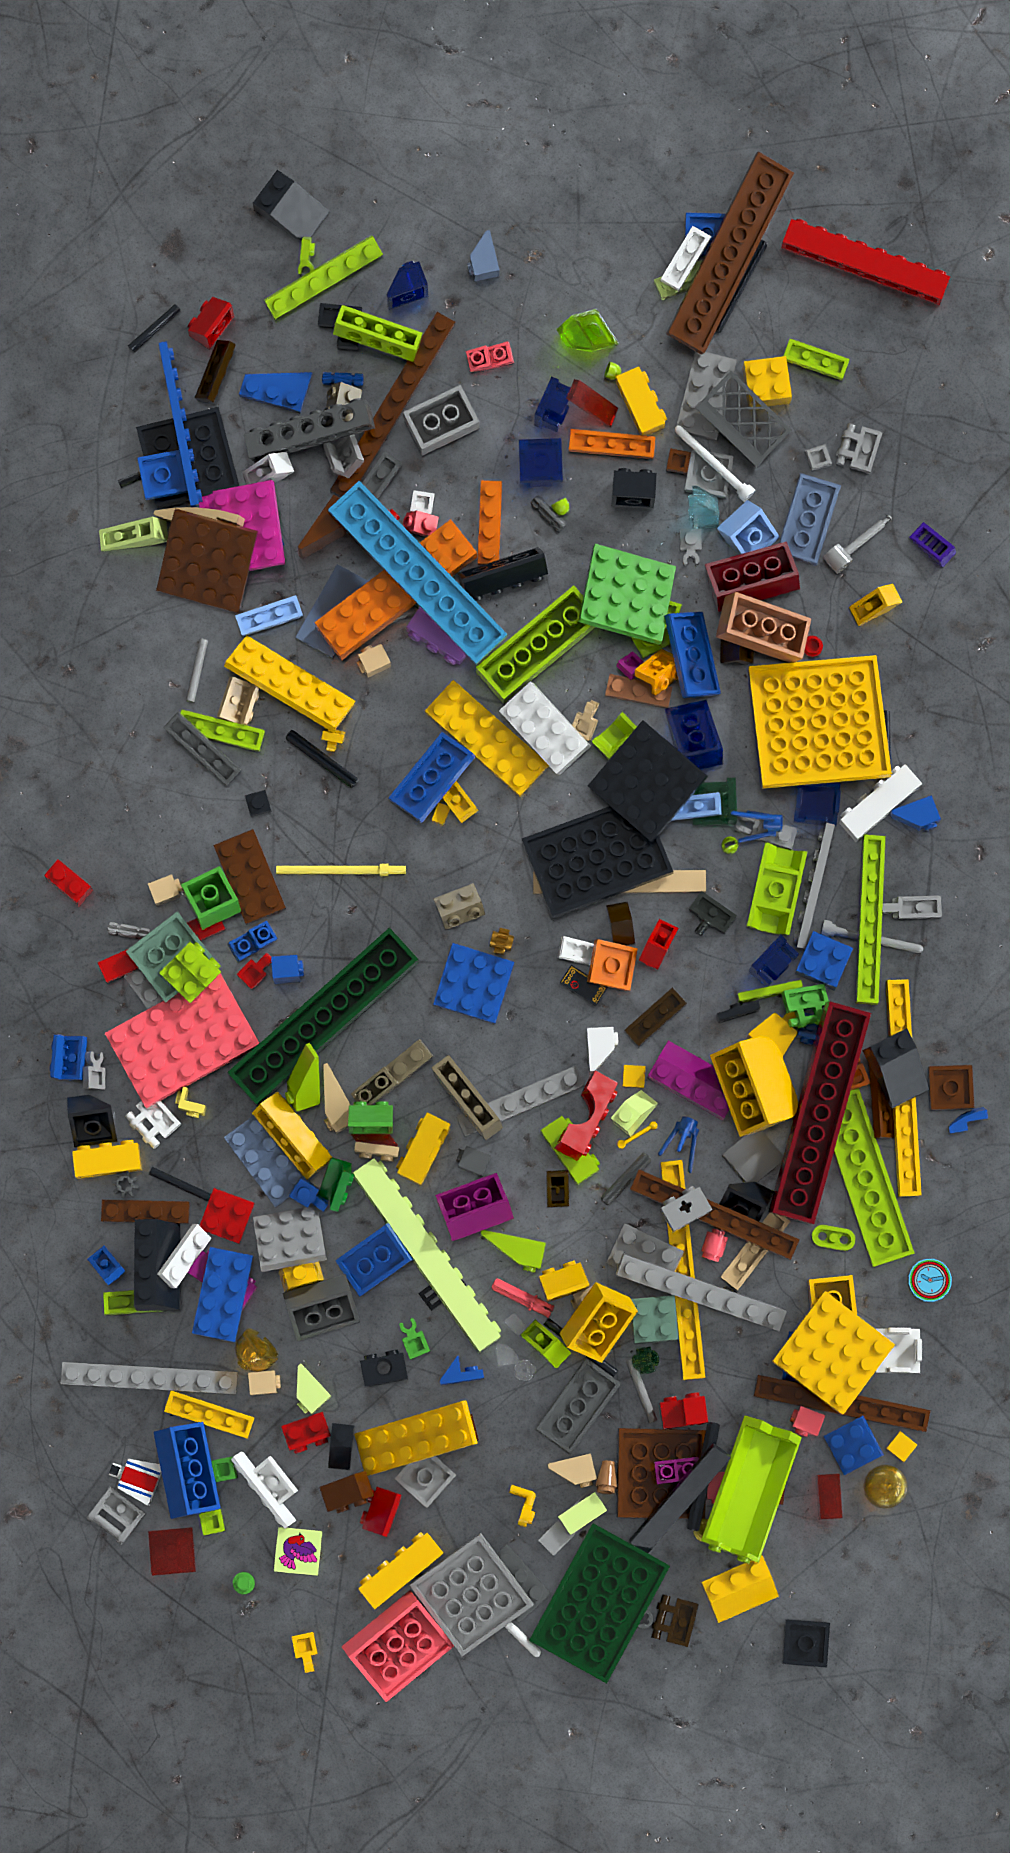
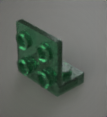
(728, 802)

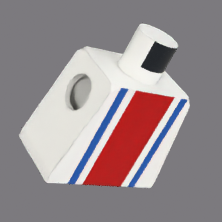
(137, 1479)

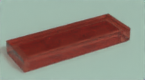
(592, 403)

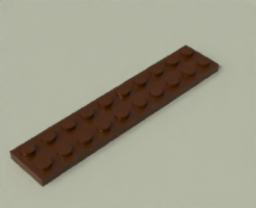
(730, 253)

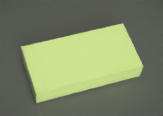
(582, 1513)

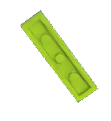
(226, 731)

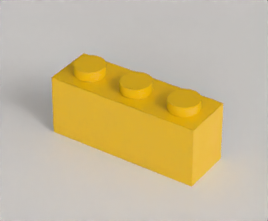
(641, 401)
(106, 1159)

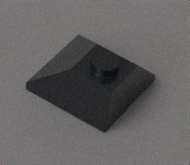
(90, 1121)
(747, 1199)

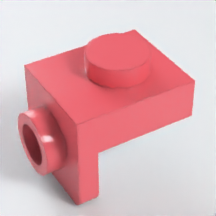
(420, 523)

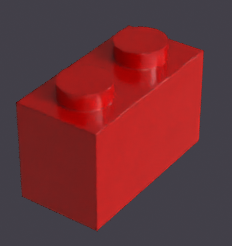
(68, 882)

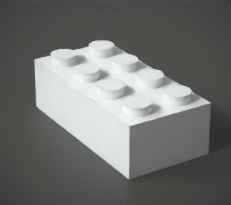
(545, 728)

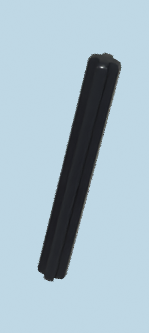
(750, 269)
(698, 1504)

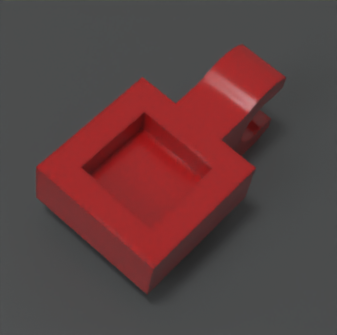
(253, 972)

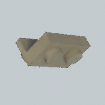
(341, 394)
(459, 906)

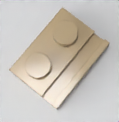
(367, 1150)

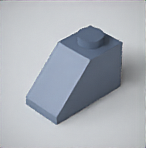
(483, 259)

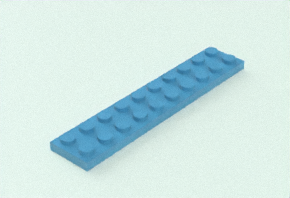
(417, 572)

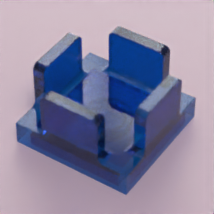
(552, 406)
(540, 461)
(817, 803)
(773, 961)

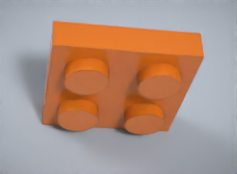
(612, 965)

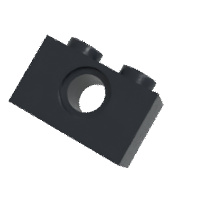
(373, 1377)

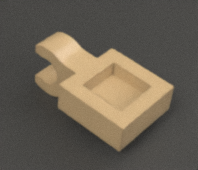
(584, 722)

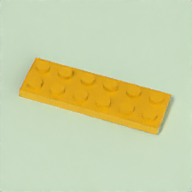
(289, 683)
(486, 738)
(416, 1438)

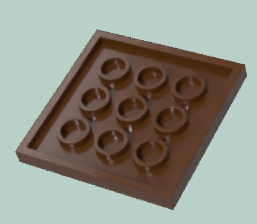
(207, 560)
(636, 1474)

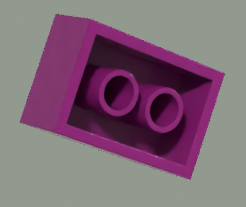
(474, 1206)

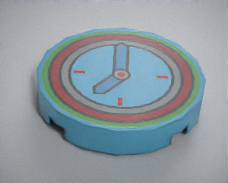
(929, 1280)

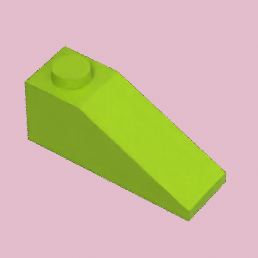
(304, 1081)
(520, 1250)

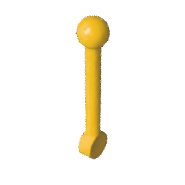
(622, 1143)

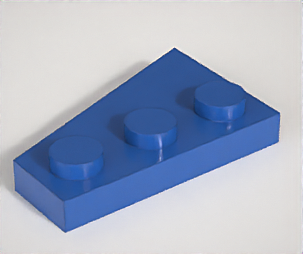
(277, 389)

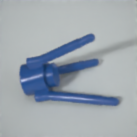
(771, 822)
(686, 1128)

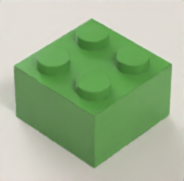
(211, 897)

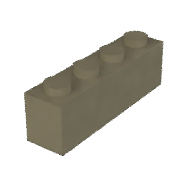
(467, 1097)

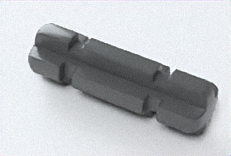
(548, 513)

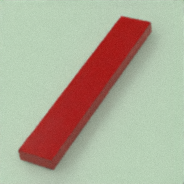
(122, 964)

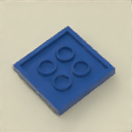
(473, 983)

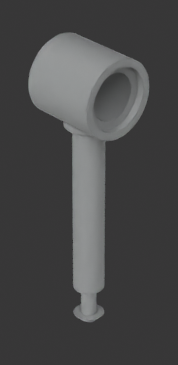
(839, 557)

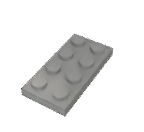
(704, 375)

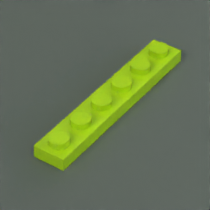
(323, 277)

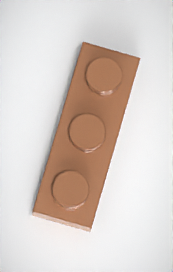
(636, 691)

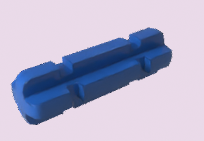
(347, 378)

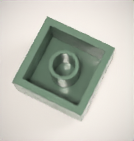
(655, 1320)

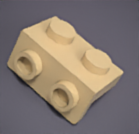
(238, 701)

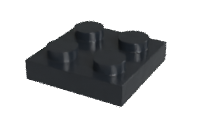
(806, 1643)

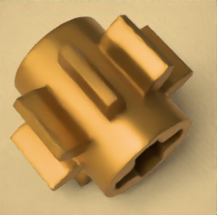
(501, 941)

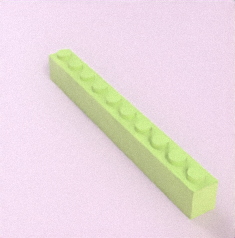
(426, 1255)

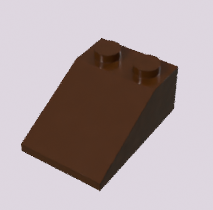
(322, 532)

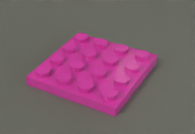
(259, 508)

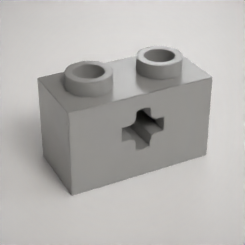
(678, 1219)

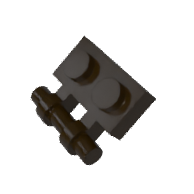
(681, 1623)

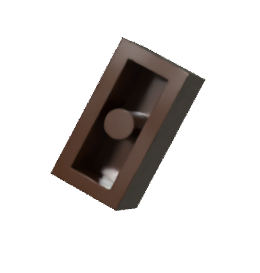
(347, 1491)

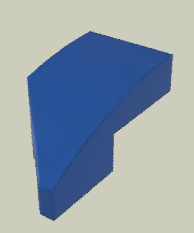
(960, 1122)

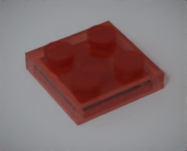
(172, 1551)

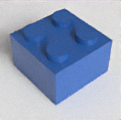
(823, 960)

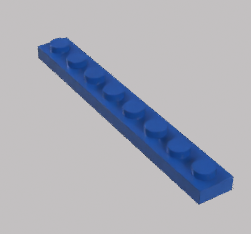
(179, 416)

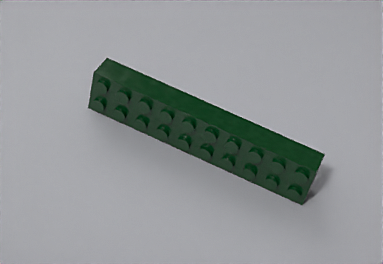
(324, 1015)

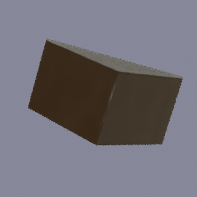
(621, 923)
(557, 1188)

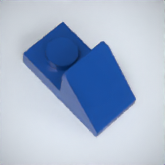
(106, 1265)
(454, 1374)

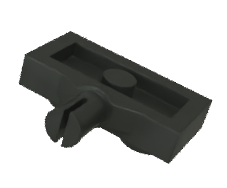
(711, 914)

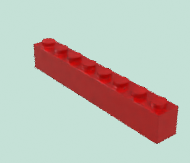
(865, 261)

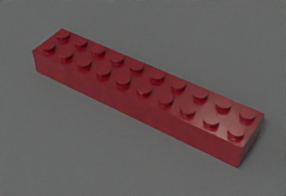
(819, 1112)

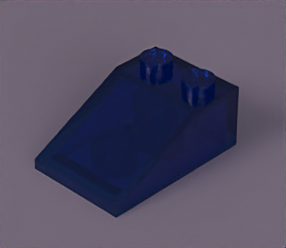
(695, 733)

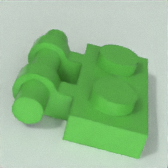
(804, 999)

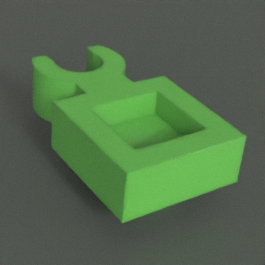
(415, 1342)
(224, 1469)

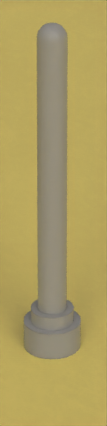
(829, 929)

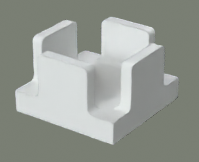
(906, 1353)

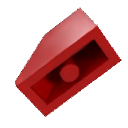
(658, 944)

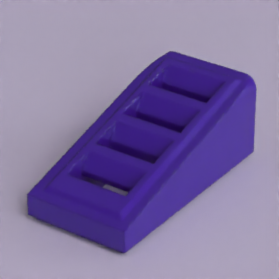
(945, 557)

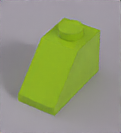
(546, 1343)

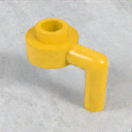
(526, 1514)

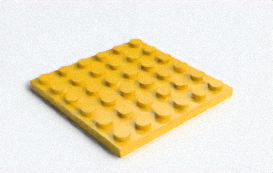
(819, 721)

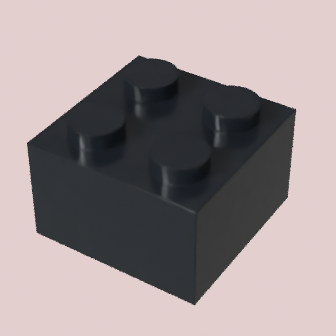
(633, 488)

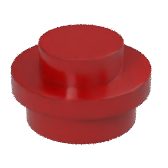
(813, 646)

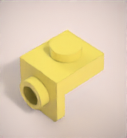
(192, 1109)

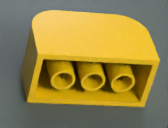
(755, 1084)

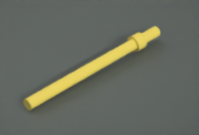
(383, 869)

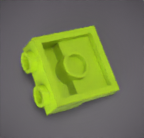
(191, 971)

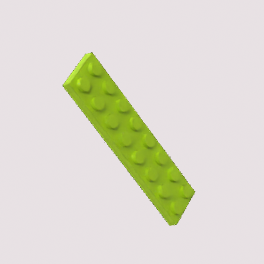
(870, 1186)

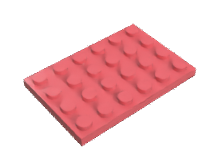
(181, 1041)

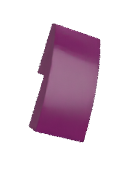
(673, 1470)

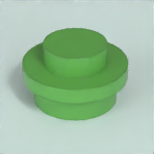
(243, 1583)

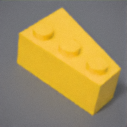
(423, 1148)

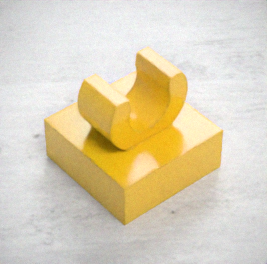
(333, 738)

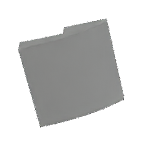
(753, 1157)

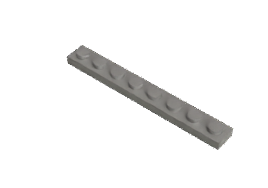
(701, 1292)
(149, 1378)

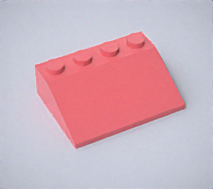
(397, 1646)

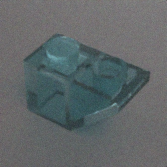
(704, 509)

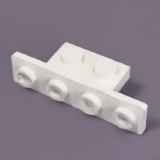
(269, 1484)

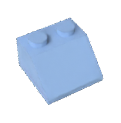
(748, 529)

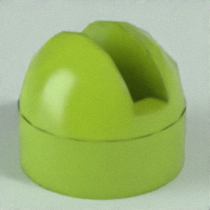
(612, 371)
(561, 507)
(730, 849)

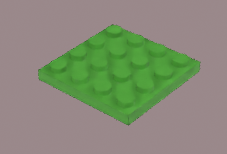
(627, 594)

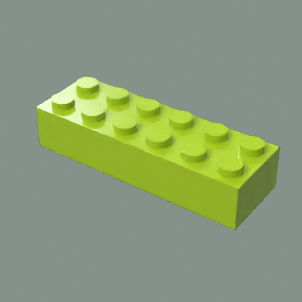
(534, 646)

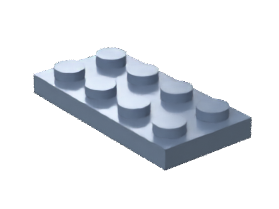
(264, 1160)

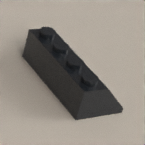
(504, 573)
(152, 1247)

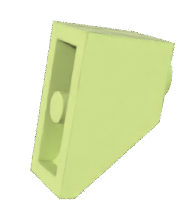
(633, 1112)
(310, 1391)

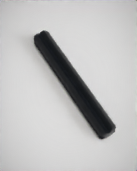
(321, 758)

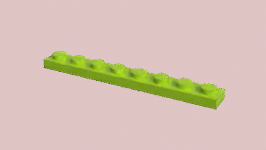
(870, 920)

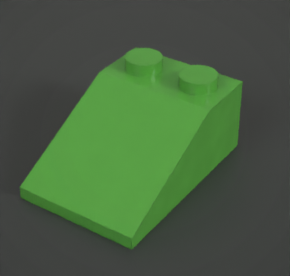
(370, 1118)

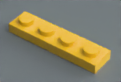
(209, 1414)

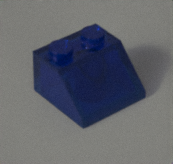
(407, 286)

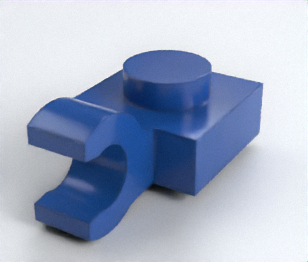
(306, 1193)

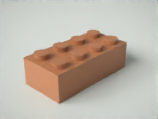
(763, 627)

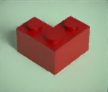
(683, 1412)

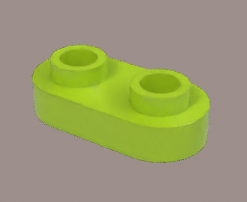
(833, 1238)

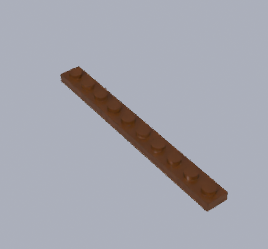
(397, 399)

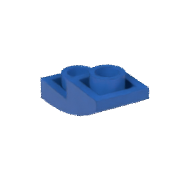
(252, 941)

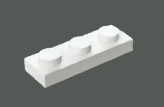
(685, 258)
(184, 1256)

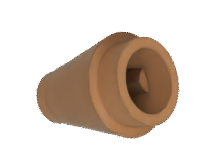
(606, 1480)

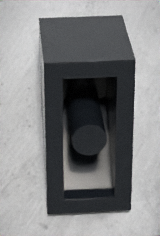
(341, 1446)

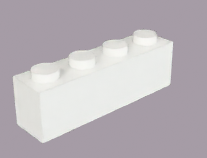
(880, 802)

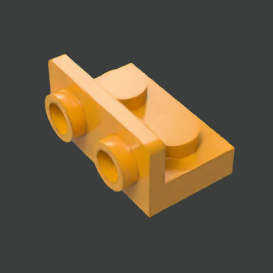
(658, 671)

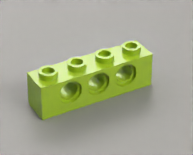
(377, 333)

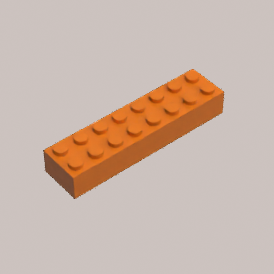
(382, 598)

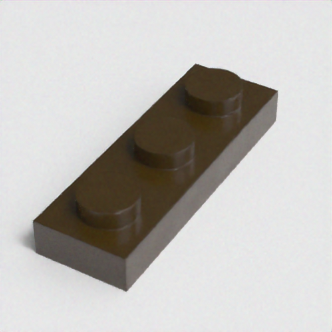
(215, 371)
(655, 1017)

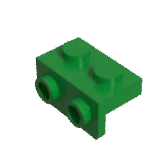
(335, 1181)

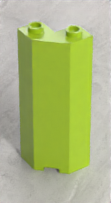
(751, 1490)

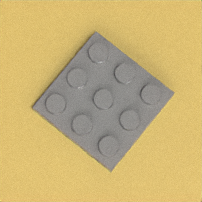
(289, 1238)

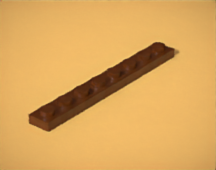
(720, 1217)
(870, 1408)

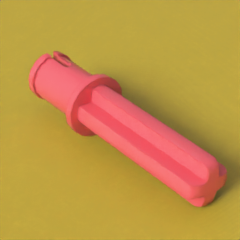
(522, 1297)

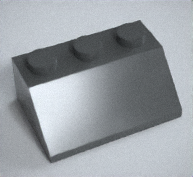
(321, 1307)

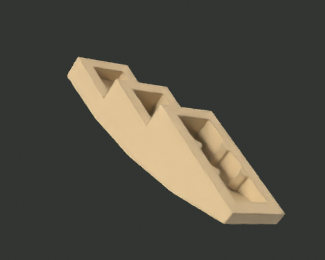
(167, 514)

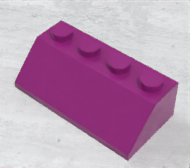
(690, 1079)

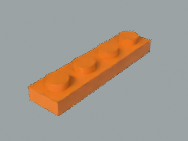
(612, 444)
(489, 521)

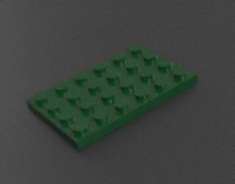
(599, 1603)

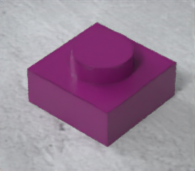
(629, 664)

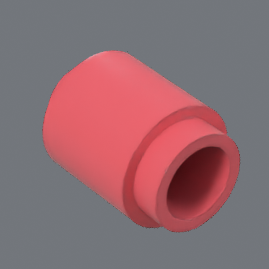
(714, 1245)

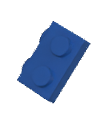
(68, 1057)

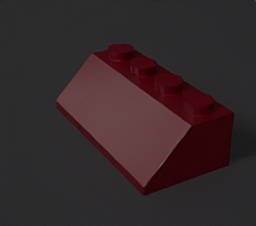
(754, 574)

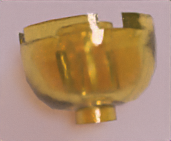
(254, 1352)
(874, 1487)

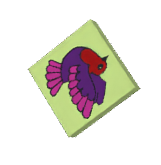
(298, 1551)

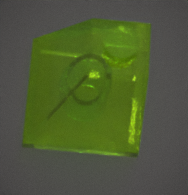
(587, 332)

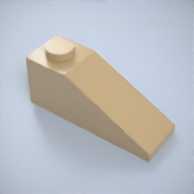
(335, 1103)

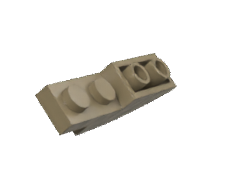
(393, 1074)

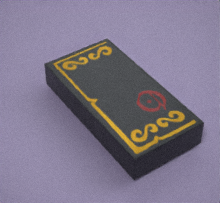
(577, 982)

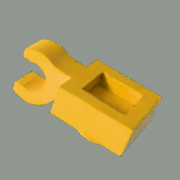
(304, 1648)

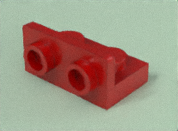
(306, 1432)

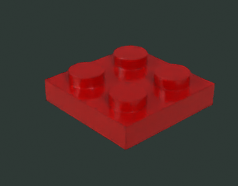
(226, 1215)

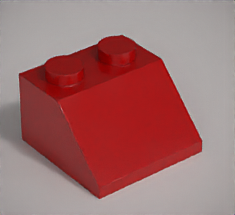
(211, 322)
(381, 1511)

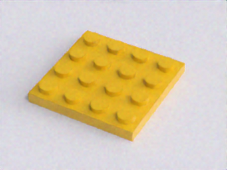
(833, 1353)

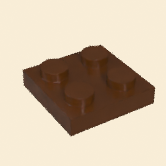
(951, 1087)

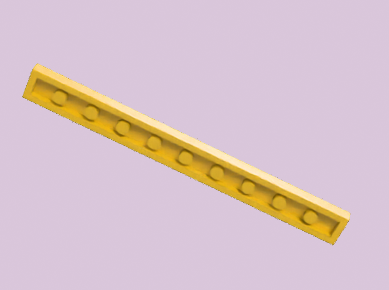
(904, 1114)
(686, 1310)

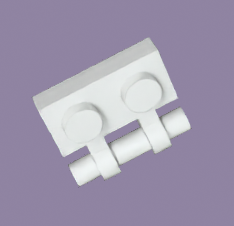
(159, 1116)

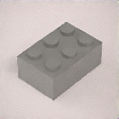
(441, 420)

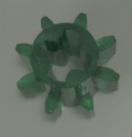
(645, 1360)

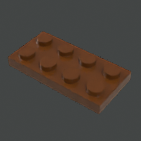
(249, 876)

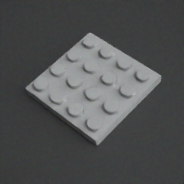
(471, 1594)

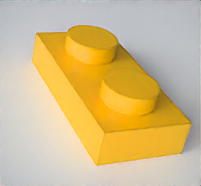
(459, 802)

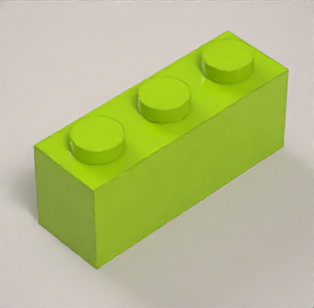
(578, 1170)

